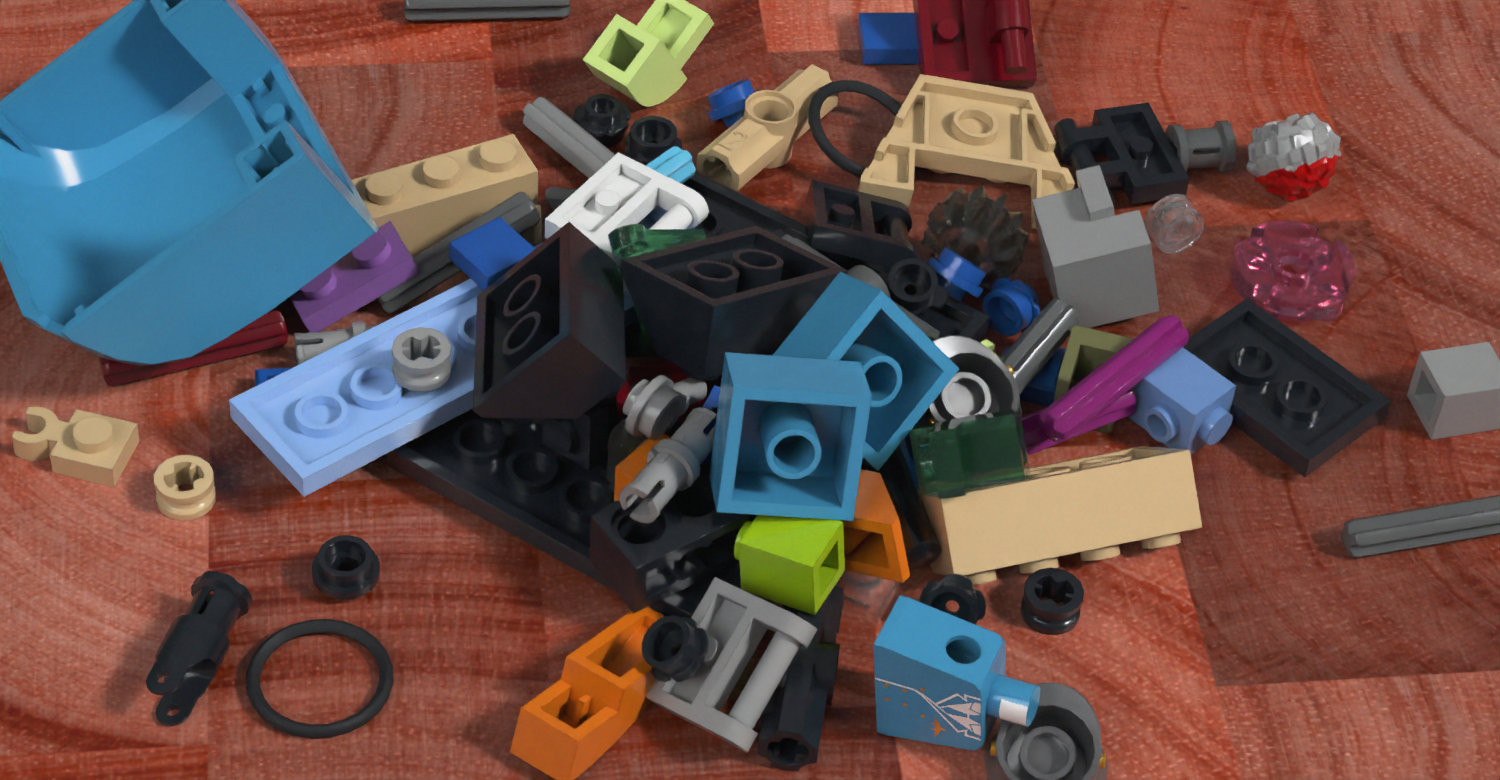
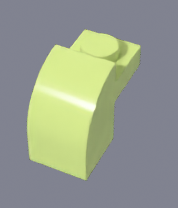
(649, 57)

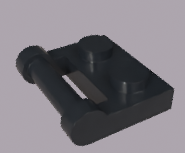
(844, 222)

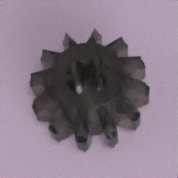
(979, 232)

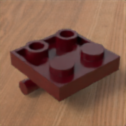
(976, 41)

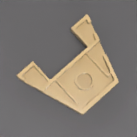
(970, 133)

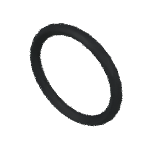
(816, 127)
(333, 729)

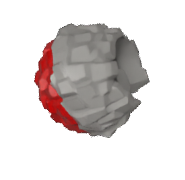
(1293, 156)

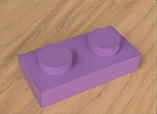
(355, 279)

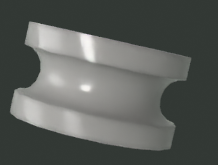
(421, 345)

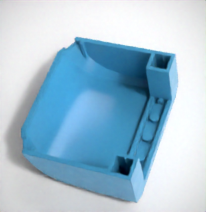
(167, 185)

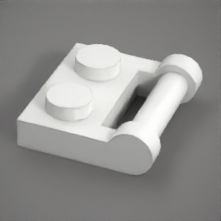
(624, 195)

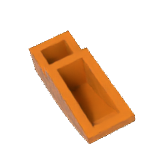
(592, 702)

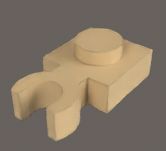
(84, 448)

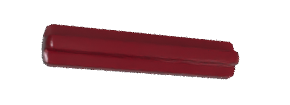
(260, 335)

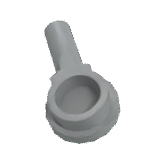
(658, 404)

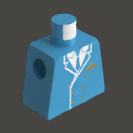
(944, 679)

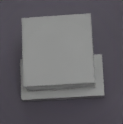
(1093, 256)

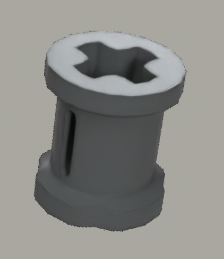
(1204, 146)

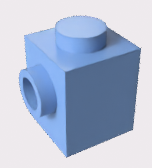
(1184, 403)

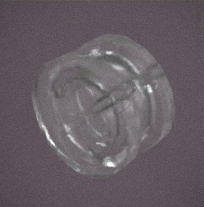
(1174, 223)

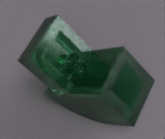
(969, 453)

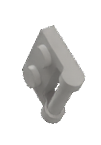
(734, 628)

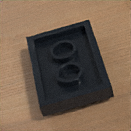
(1286, 388)

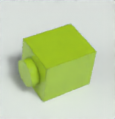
(791, 559)

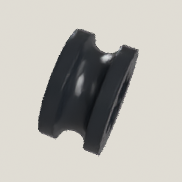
(1057, 587)

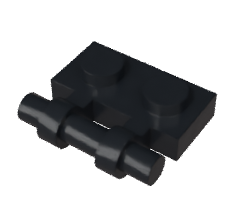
(1136, 151)

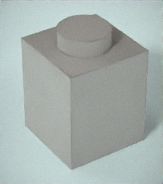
(1457, 390)

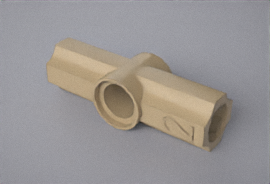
(765, 131)

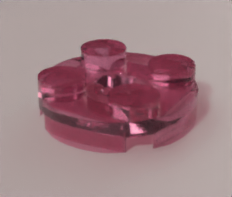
(1321, 270)

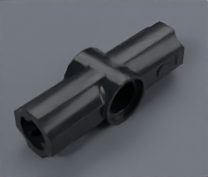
(796, 710)

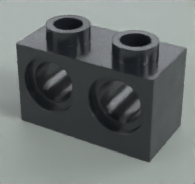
(668, 554)

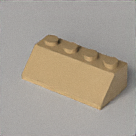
(447, 190)
(1067, 510)

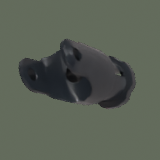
(196, 644)

